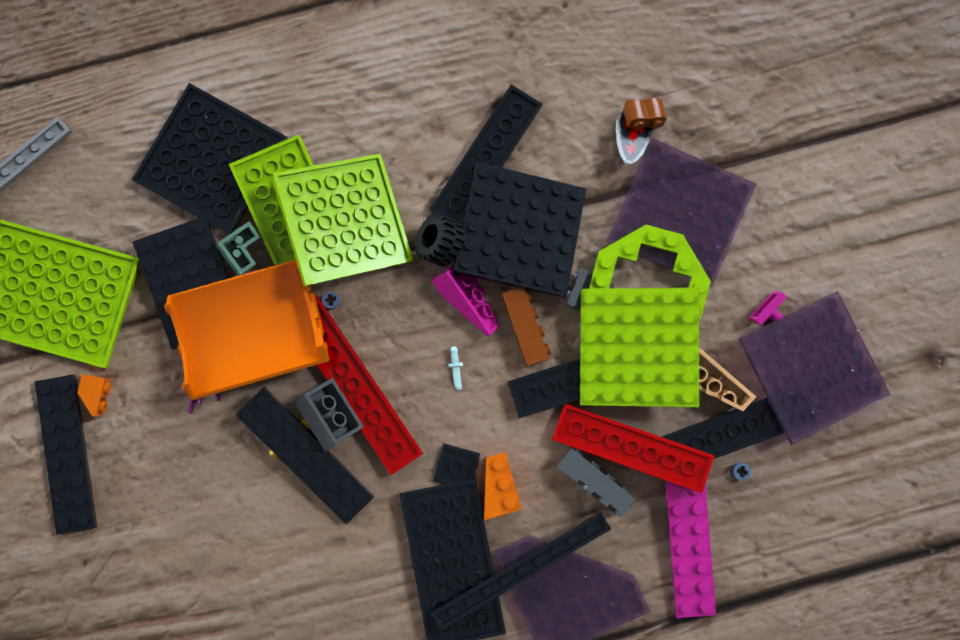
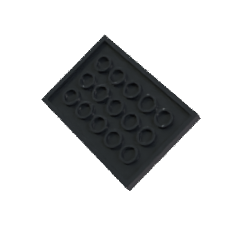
(178, 262)

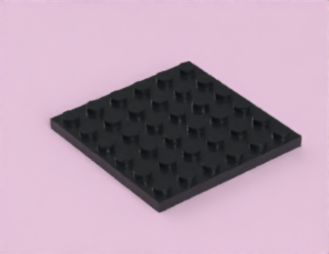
(194, 154)
(520, 230)

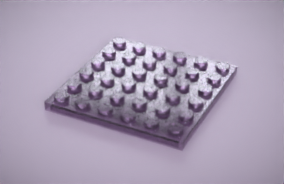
(685, 198)
(814, 367)

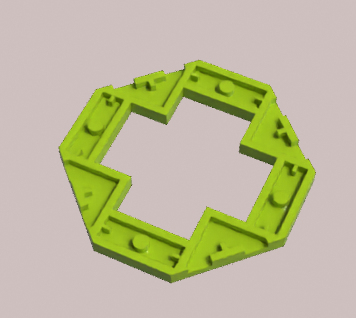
(628, 249)

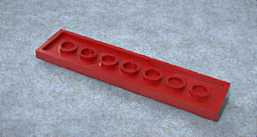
(633, 448)

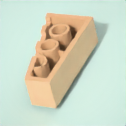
(721, 384)

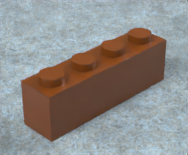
(525, 326)

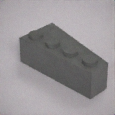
(596, 483)

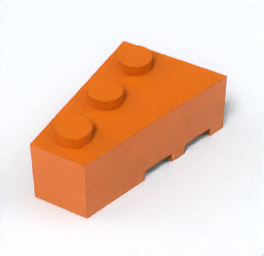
(499, 488)

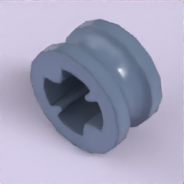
(326, 296)
(745, 467)

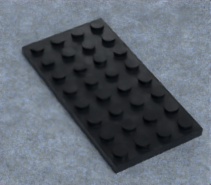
(450, 556)

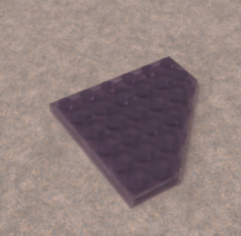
(574, 595)

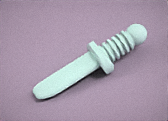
(456, 368)

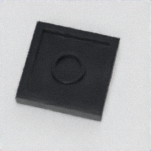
(456, 464)

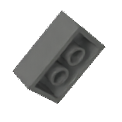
(328, 414)

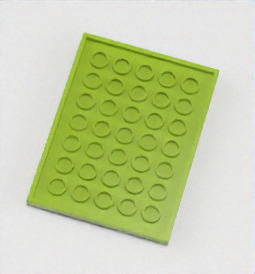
(62, 293)

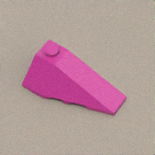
(467, 297)

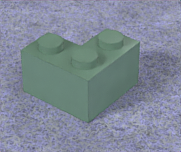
(233, 248)

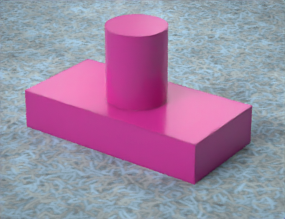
(768, 309)

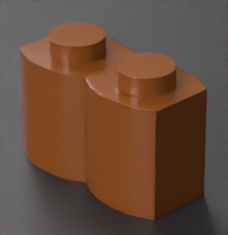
(644, 113)

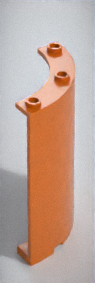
(246, 329)

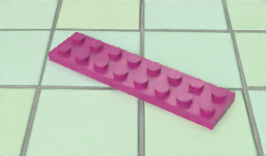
(690, 552)

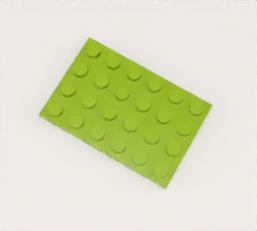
(258, 190)

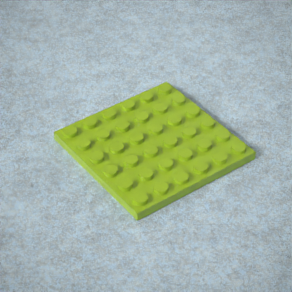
(341, 219)
(639, 347)

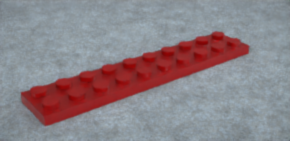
(380, 421)

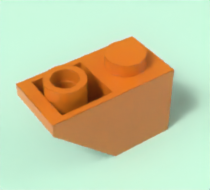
(94, 392)

